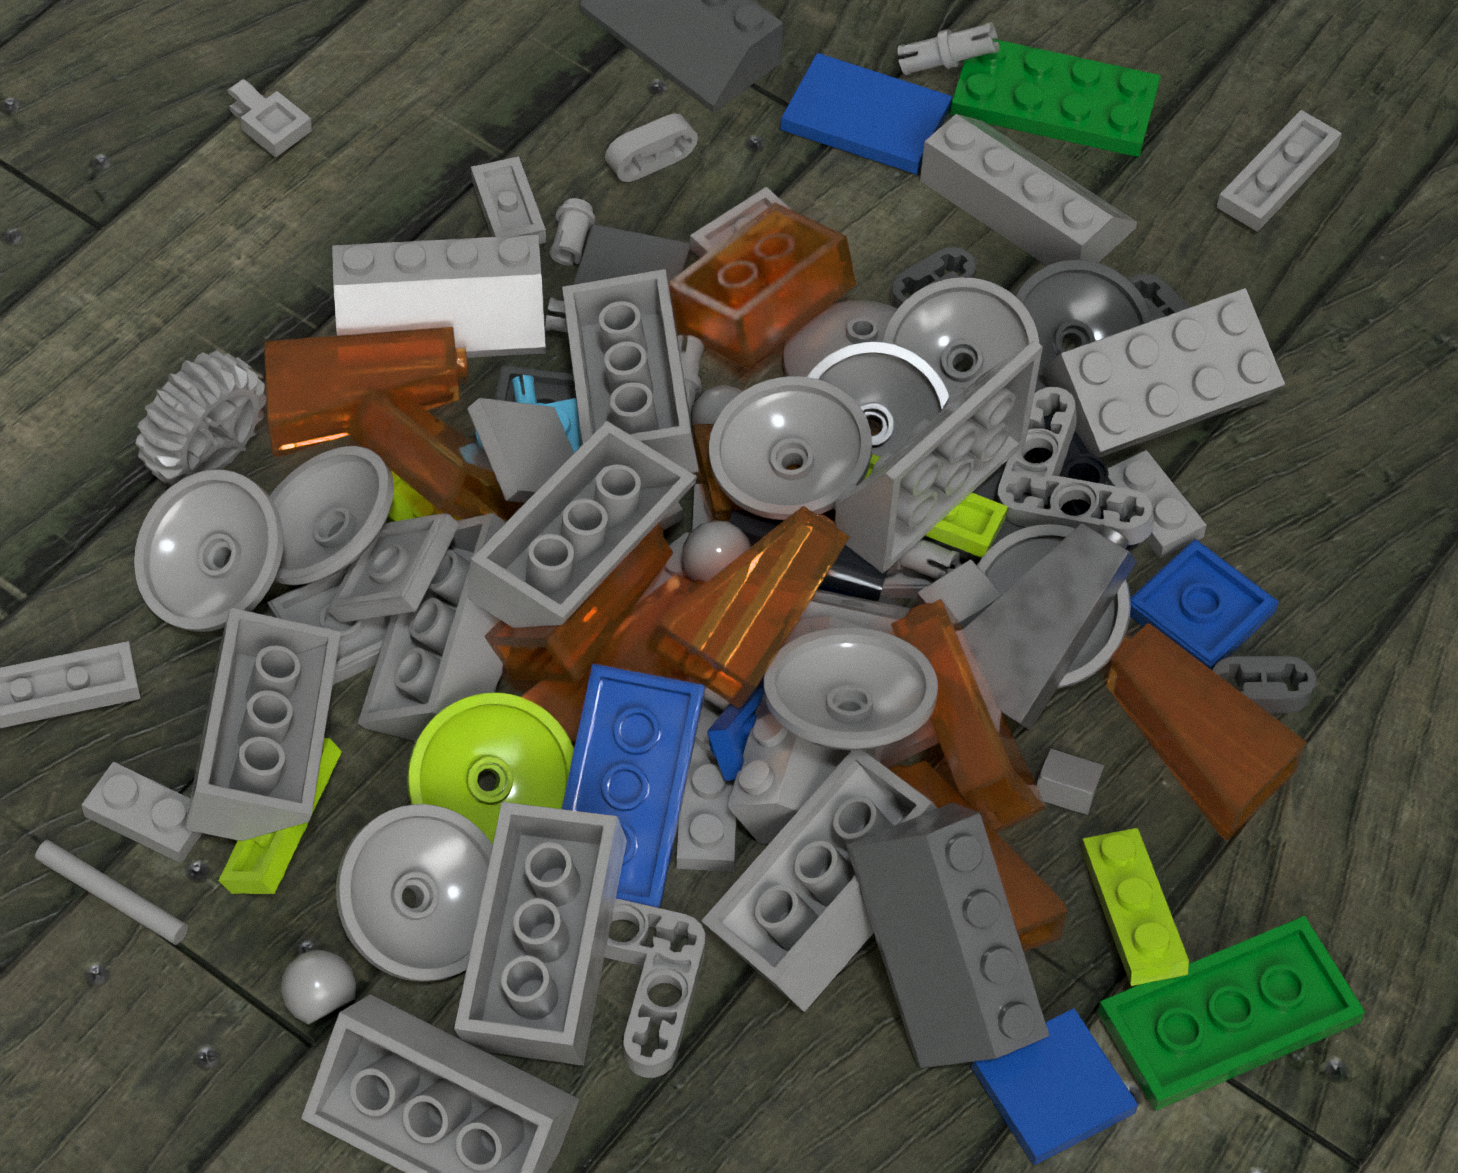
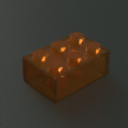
(762, 284)

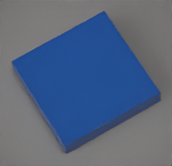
(1203, 604)
(1056, 1089)

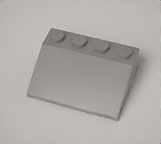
(940, 462)

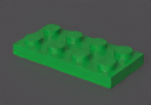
(1058, 97)
(1230, 1013)

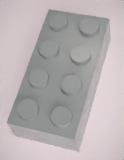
(630, 362)
(1167, 373)
(541, 933)

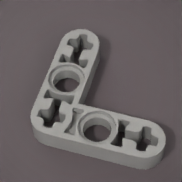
(1045, 479)
(659, 967)

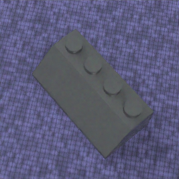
(698, 44)
(948, 938)

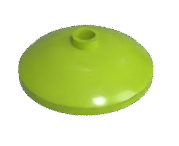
(497, 734)

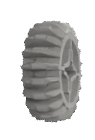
(201, 417)

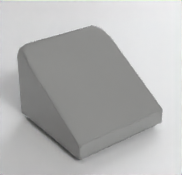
(1069, 781)

